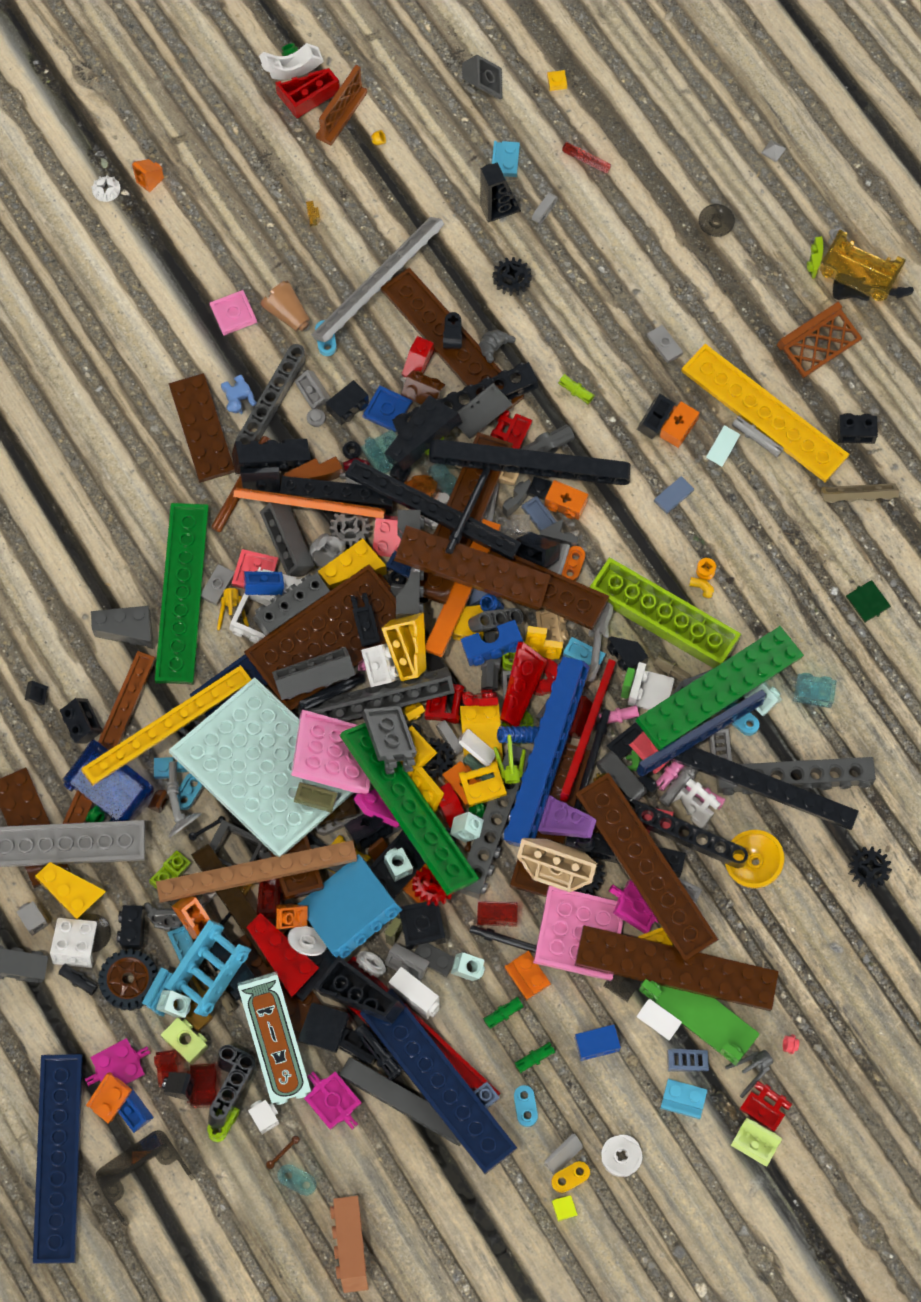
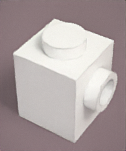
(264, 1115)

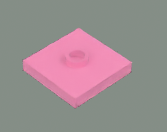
(233, 312)

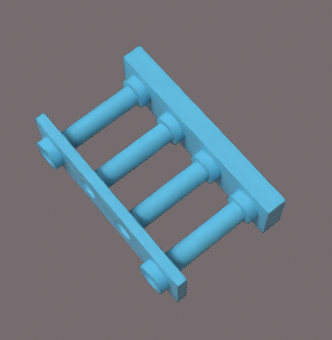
(190, 966)

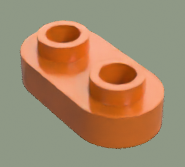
(573, 565)

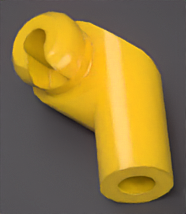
(704, 585)

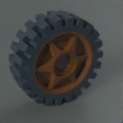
(117, 969)

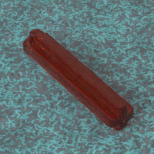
(586, 157)

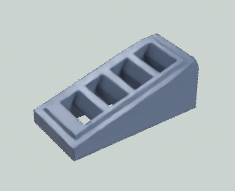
(685, 1068)

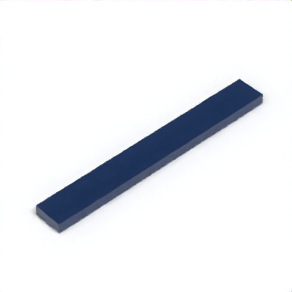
(701, 733)

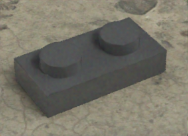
(438, 960)

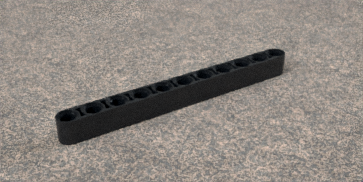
(529, 462)

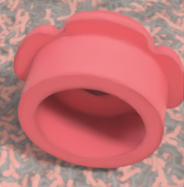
(790, 1044)

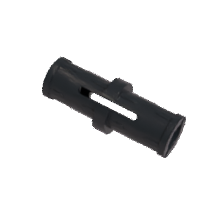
(78, 979)

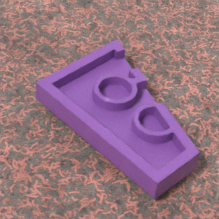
(565, 820)

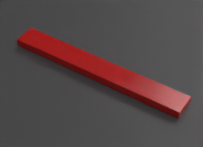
(586, 734)

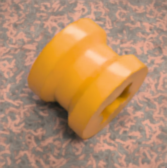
(705, 573)

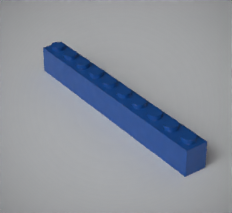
(547, 751)

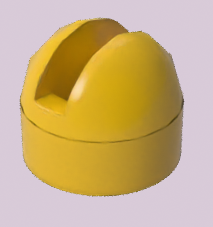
(378, 138)

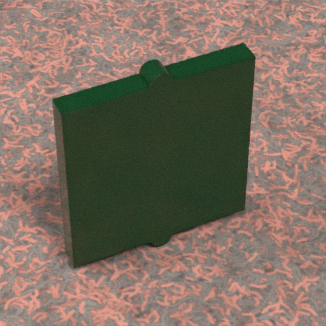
(868, 601)

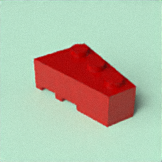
(307, 92)

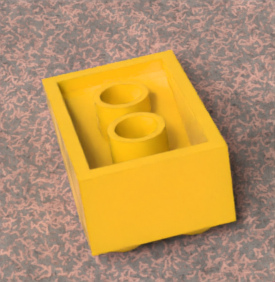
(483, 723)

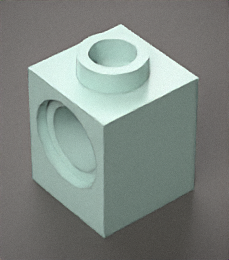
(466, 827)
(398, 872)
(460, 966)
(167, 1000)

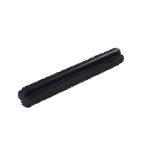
(332, 691)

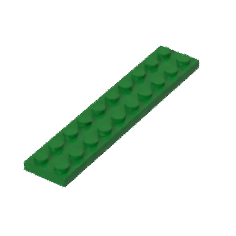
(182, 594)
(719, 688)
(412, 814)

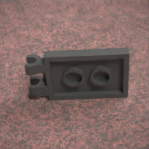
(390, 737)

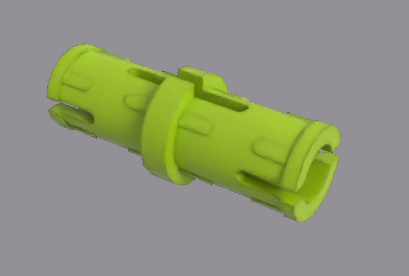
(576, 389)

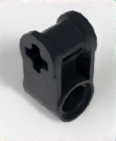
(452, 333)

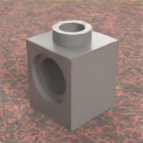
(32, 917)

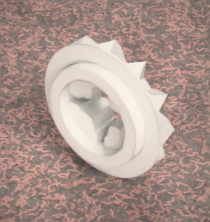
(111, 193)
(371, 963)

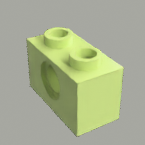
(190, 1052)

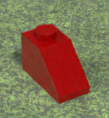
(418, 356)
(449, 804)

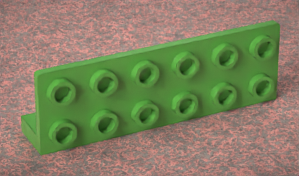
(705, 1019)

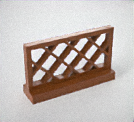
(341, 107)
(814, 325)

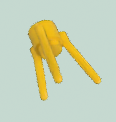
(230, 598)

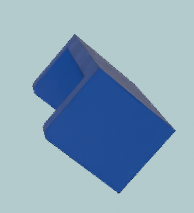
(597, 1042)

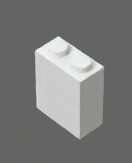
(415, 993)

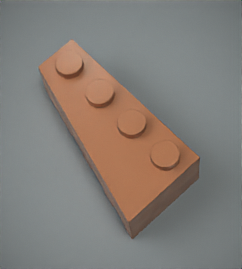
(350, 1244)

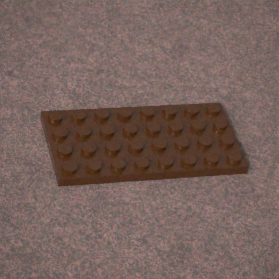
(323, 629)

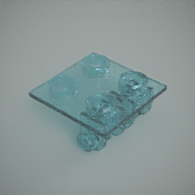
(375, 449)

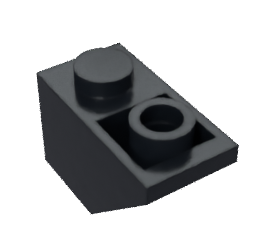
(627, 652)

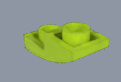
(816, 257)
(172, 867)

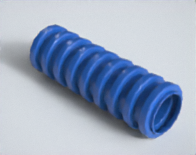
(518, 734)

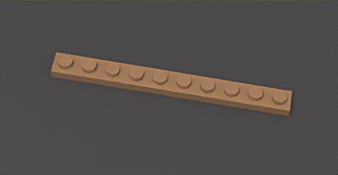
(256, 871)

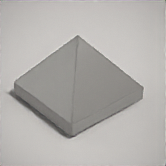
(773, 150)

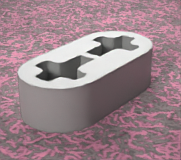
(544, 208)
(449, 737)

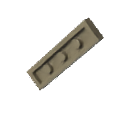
(857, 492)

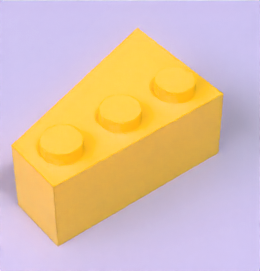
(407, 645)
(69, 890)

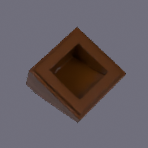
(158, 801)
(377, 849)

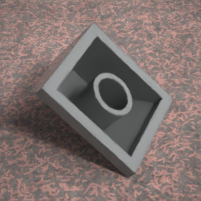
(483, 75)

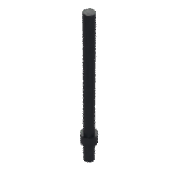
(456, 535)
(601, 729)
(490, 935)

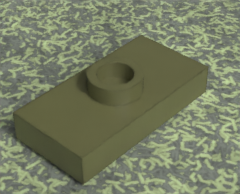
(315, 797)
(393, 931)

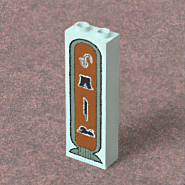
(274, 1038)

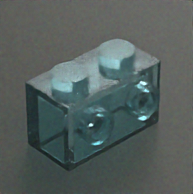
(814, 690)

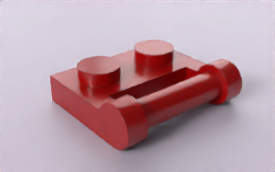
(437, 706)

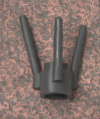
(760, 1061)

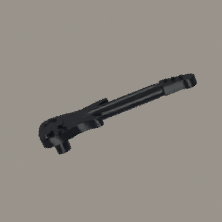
(842, 291)

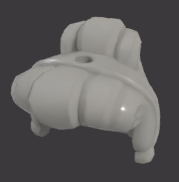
(326, 549)

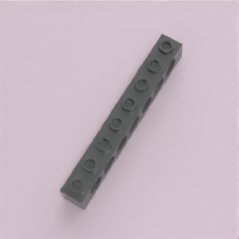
(396, 693)
(863, 766)
(493, 811)

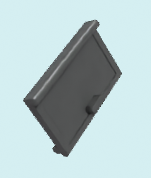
(490, 405)

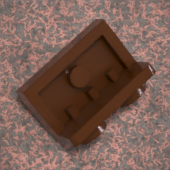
(419, 387)

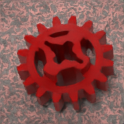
(430, 890)

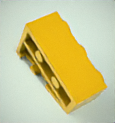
(350, 563)

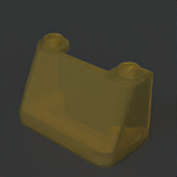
(861, 269)

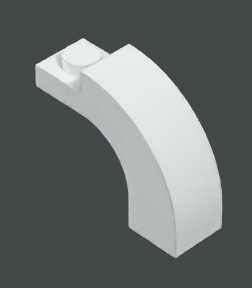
(293, 65)

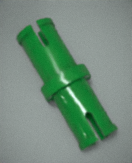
(503, 1012)
(534, 1057)

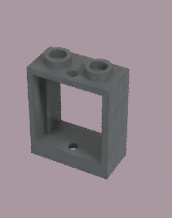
(222, 833)

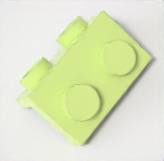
(756, 1141)

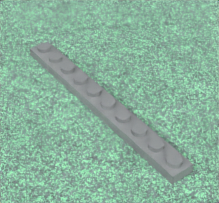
(377, 279)

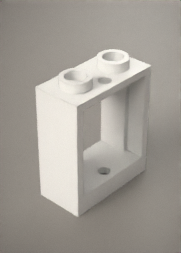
(240, 629)

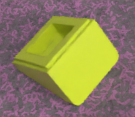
(564, 1208)

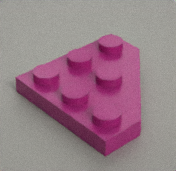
(372, 804)

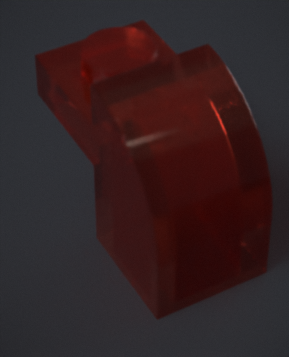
(166, 1062)

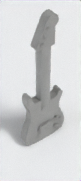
(600, 628)

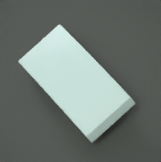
(723, 445)

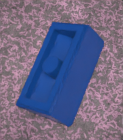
(263, 583)
(135, 1112)

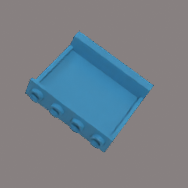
(350, 908)

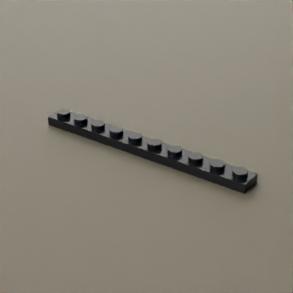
(431, 508)
(768, 787)

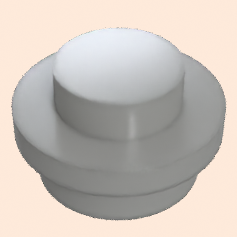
(315, 417)

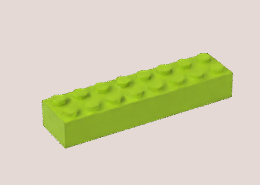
(666, 614)

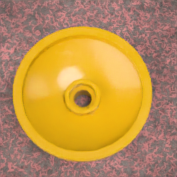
(761, 847)

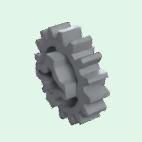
(350, 536)

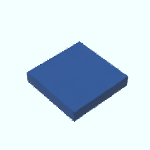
(386, 406)

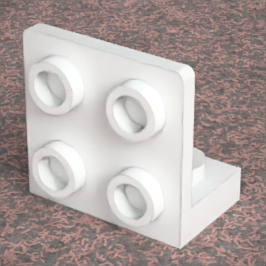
(379, 665)
(649, 688)
(73, 942)

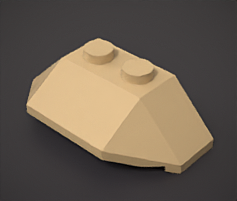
(556, 864)

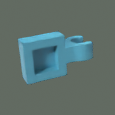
(161, 767)

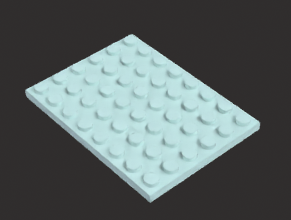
(246, 763)

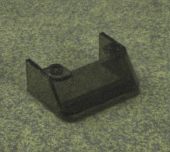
(110, 1175)

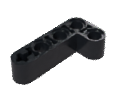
(229, 1089)

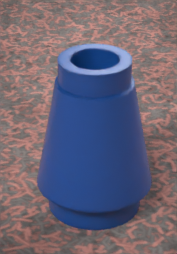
(490, 602)

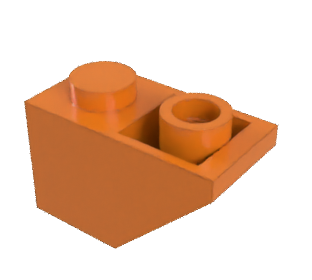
(291, 916)

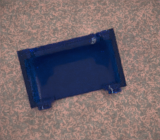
(118, 794)

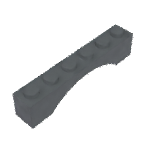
(408, 598)

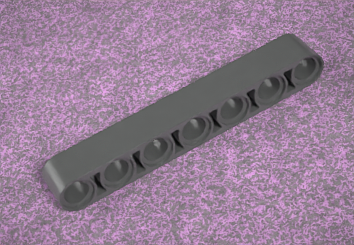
(274, 392)
(395, 1097)

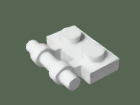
(698, 810)

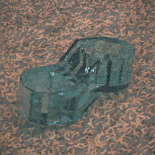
(443, 477)

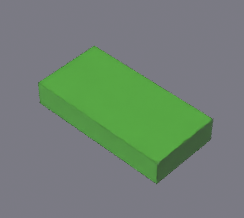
(628, 683)

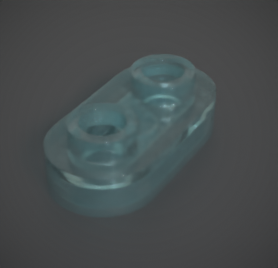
(298, 1179)

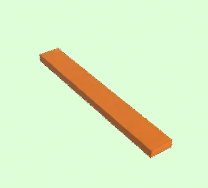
(309, 502)
(453, 609)

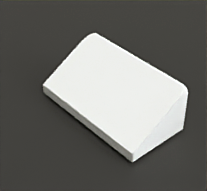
(477, 747)
(659, 1019)

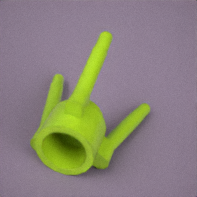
(512, 773)

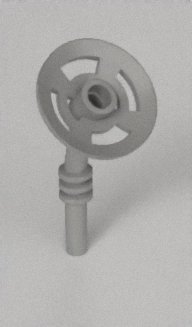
(173, 790)

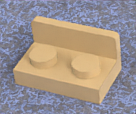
(555, 626)

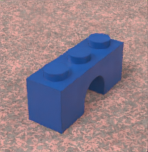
(479, 651)

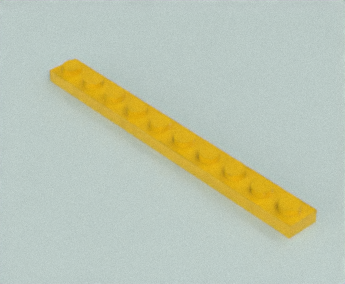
(165, 725)

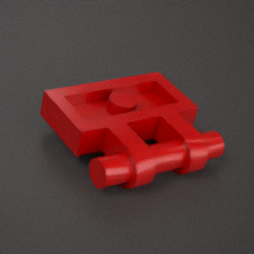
(517, 430)
(485, 698)
(763, 1112)

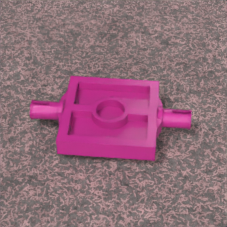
(632, 907)
(120, 1061)
(332, 1100)

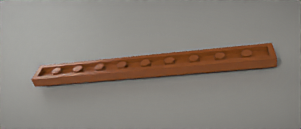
(116, 724)

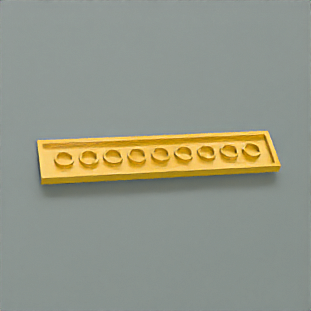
(766, 412)

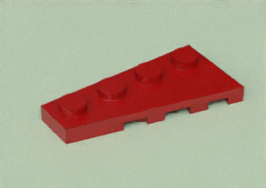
(523, 680)
(291, 966)

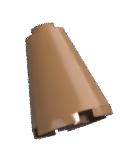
(286, 306)

